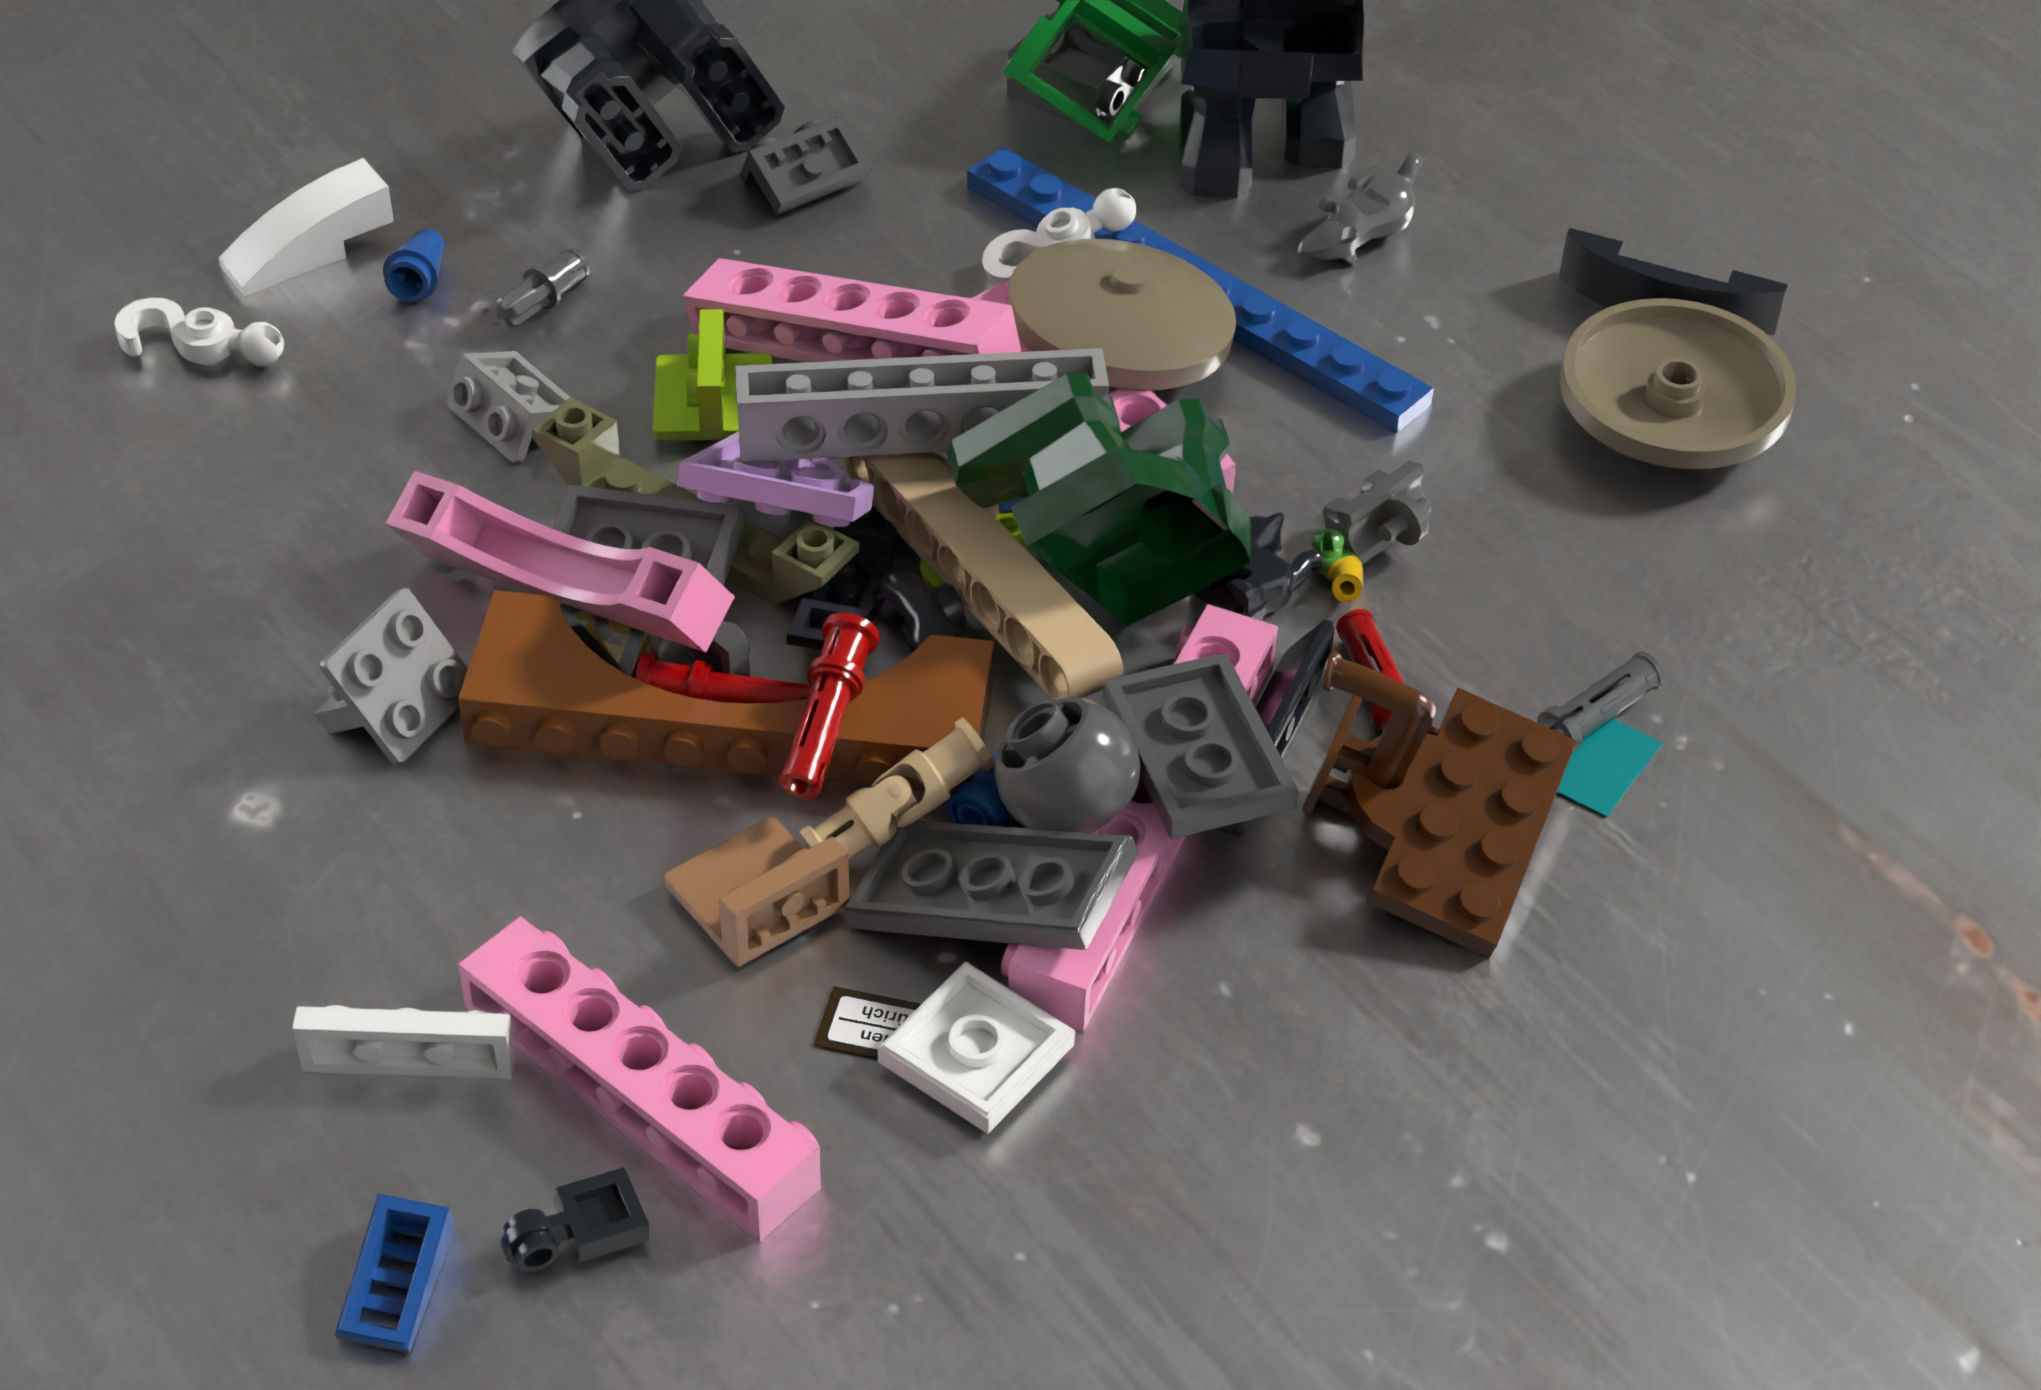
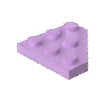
(776, 486)

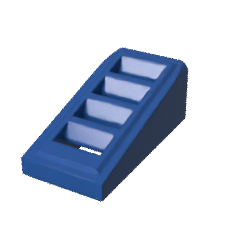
(389, 1217)

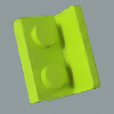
(698, 389)

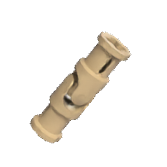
(877, 811)

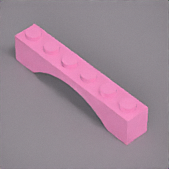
(628, 586)

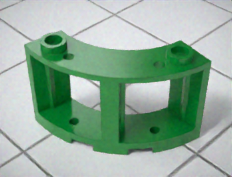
(1138, 29)

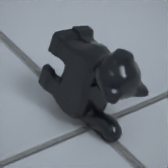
(1268, 579)

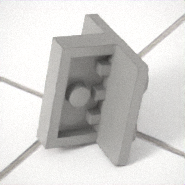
(393, 678)

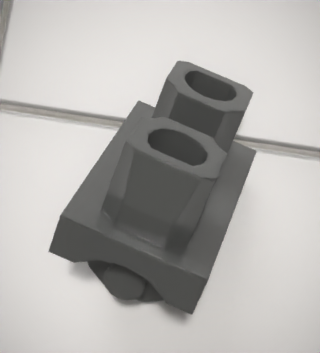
(1384, 512)

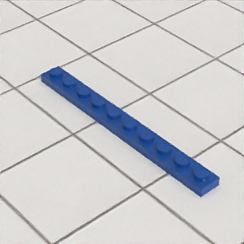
(1261, 321)

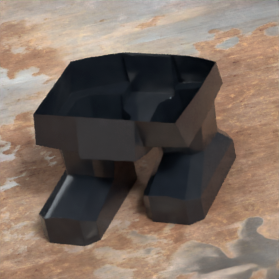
(1266, 51)
(620, 57)

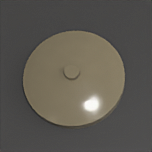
(1144, 307)
(1678, 383)

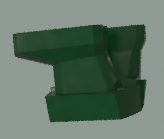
(1107, 505)

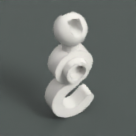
(1111, 211)
(201, 335)

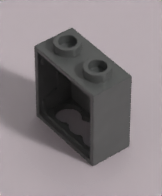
(1084, 72)

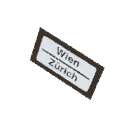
(860, 1020)

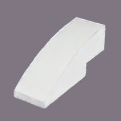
(308, 228)

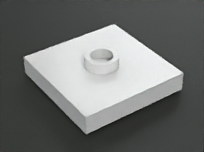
(976, 1047)

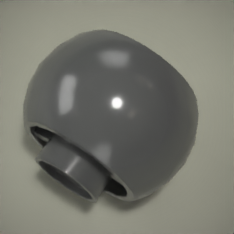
(1067, 766)

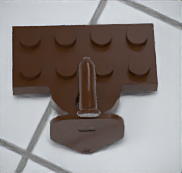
(1446, 806)

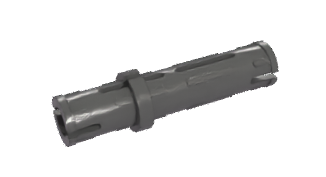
(1604, 698)

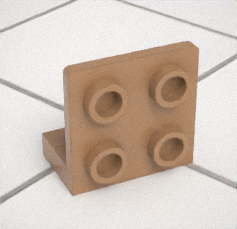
(761, 888)

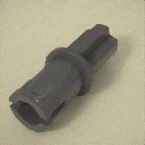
(541, 287)

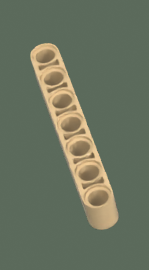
(991, 574)

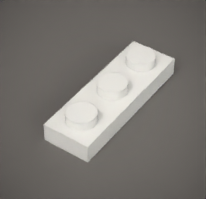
(404, 1042)

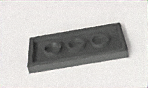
(992, 884)

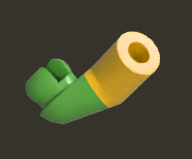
(1339, 565)

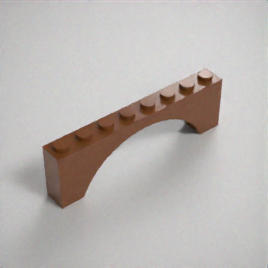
(549, 692)

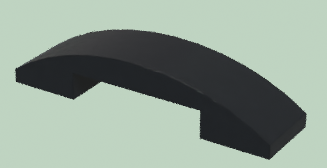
(1601, 273)
(853, 585)

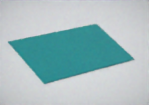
(1607, 765)

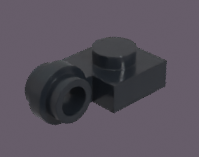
(593, 1214)

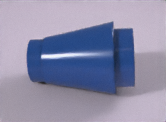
(415, 266)

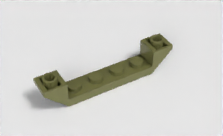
(587, 453)

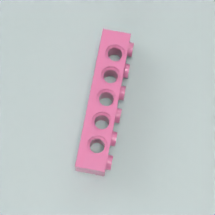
(842, 318)
(644, 1078)

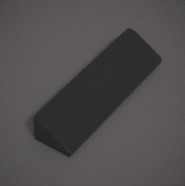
(1292, 692)

